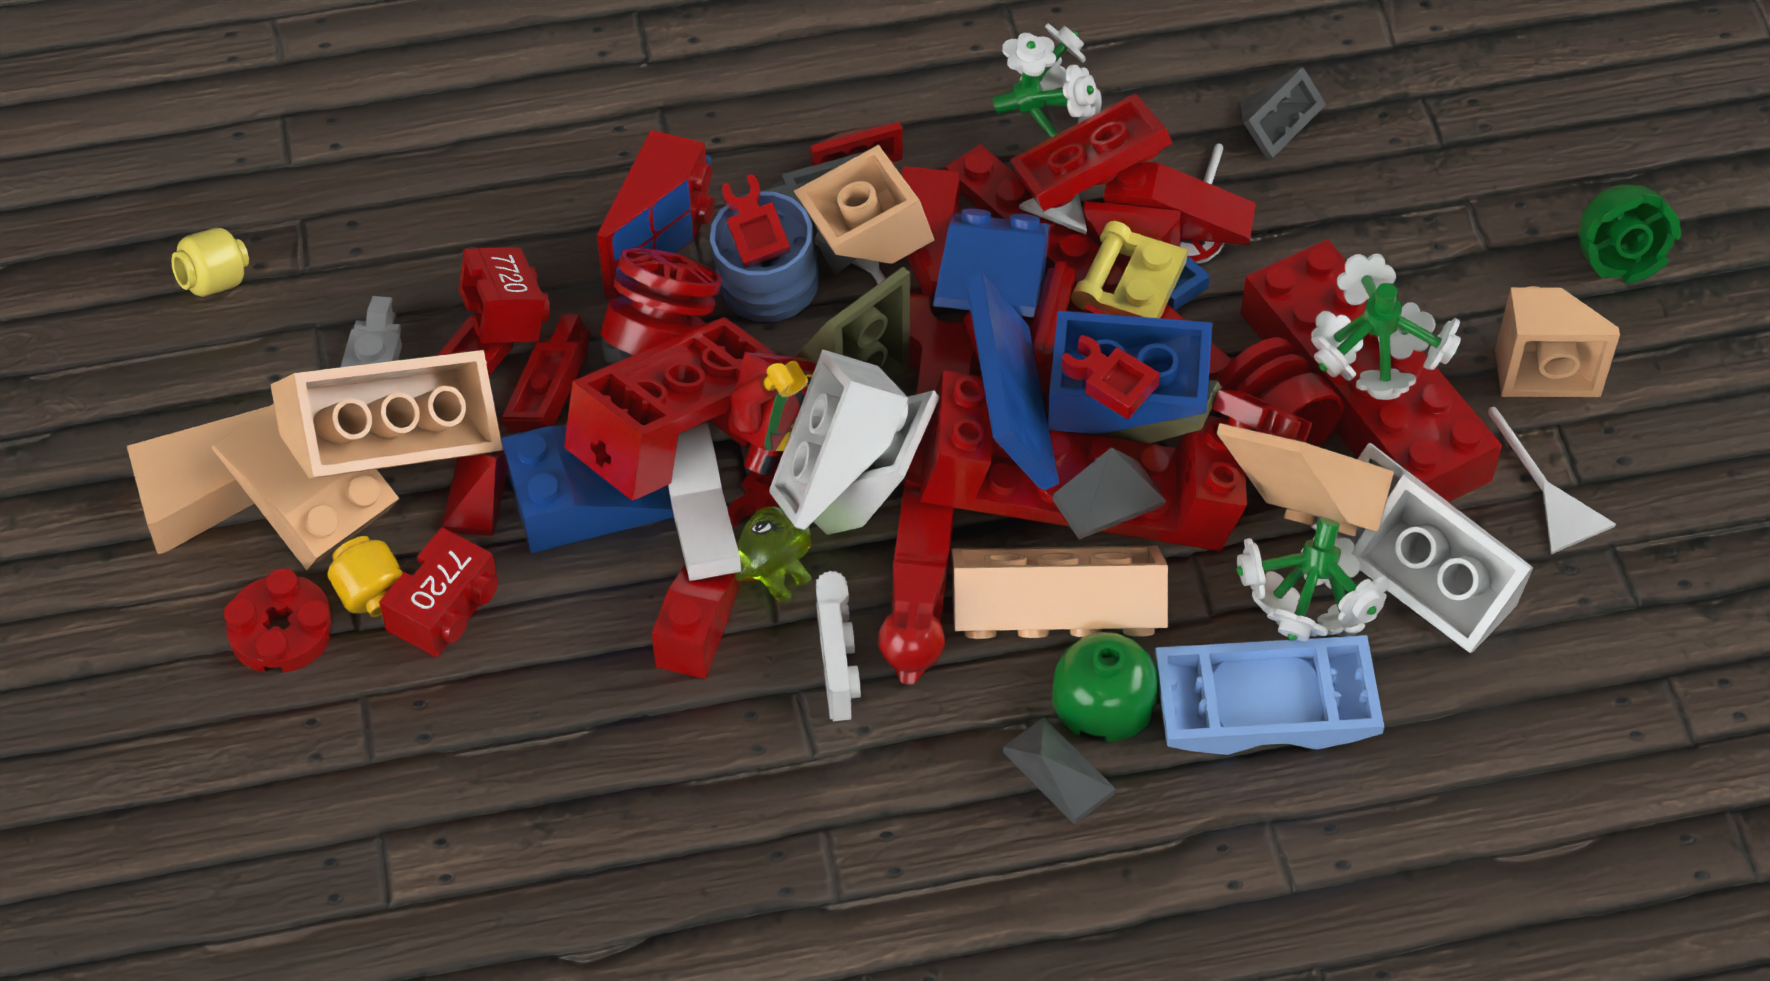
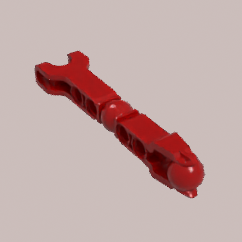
(913, 634)

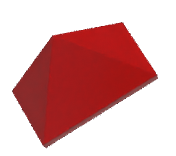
(851, 142)
(1146, 221)
(476, 494)

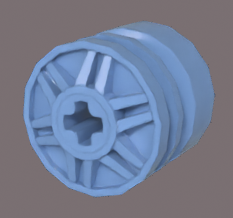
(776, 286)

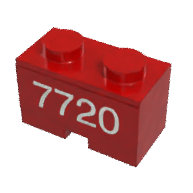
(504, 294)
(442, 593)

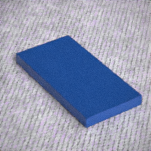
(1011, 382)

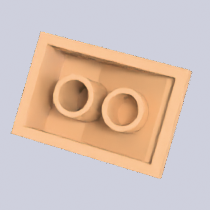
(1310, 479)
(305, 512)

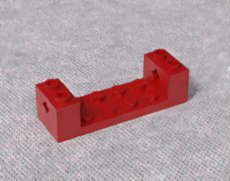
(973, 472)

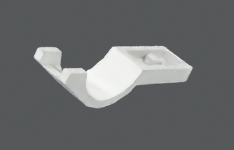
(701, 508)

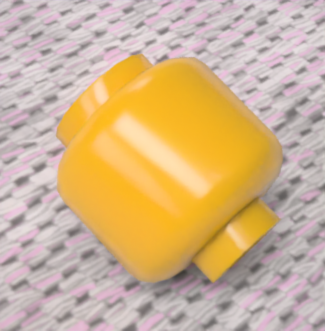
(363, 574)

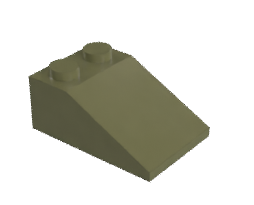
(871, 328)

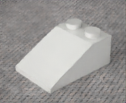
(836, 435)
(880, 479)

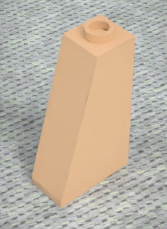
(186, 483)

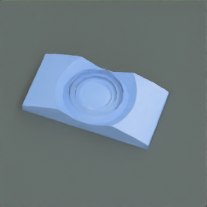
(1268, 694)

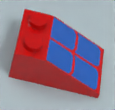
(658, 203)

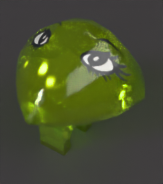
(772, 548)

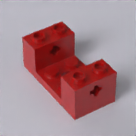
(632, 411)

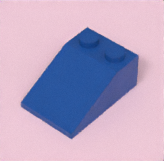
(1005, 250)
(1169, 346)
(565, 498)

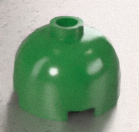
(1628, 232)
(1105, 687)

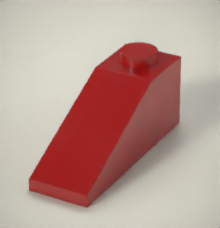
(940, 200)
(1205, 209)
(693, 622)

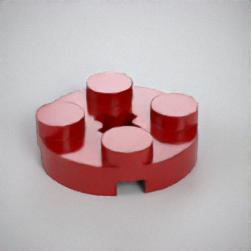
(273, 597)

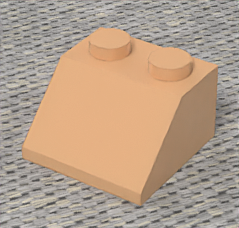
(866, 209)
(1553, 345)

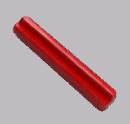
(1054, 298)

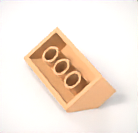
(387, 413)
(1059, 590)

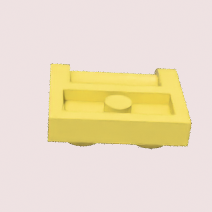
(1146, 280)

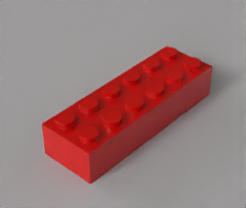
(1423, 429)

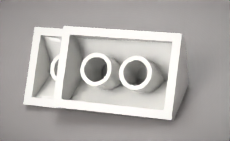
(1439, 559)

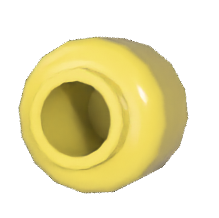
(209, 262)

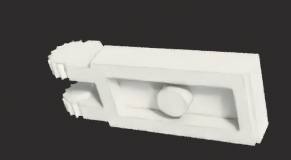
(836, 642)

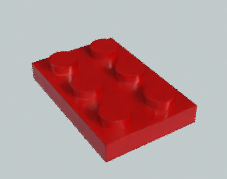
(1091, 152)

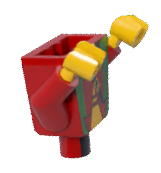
(767, 405)

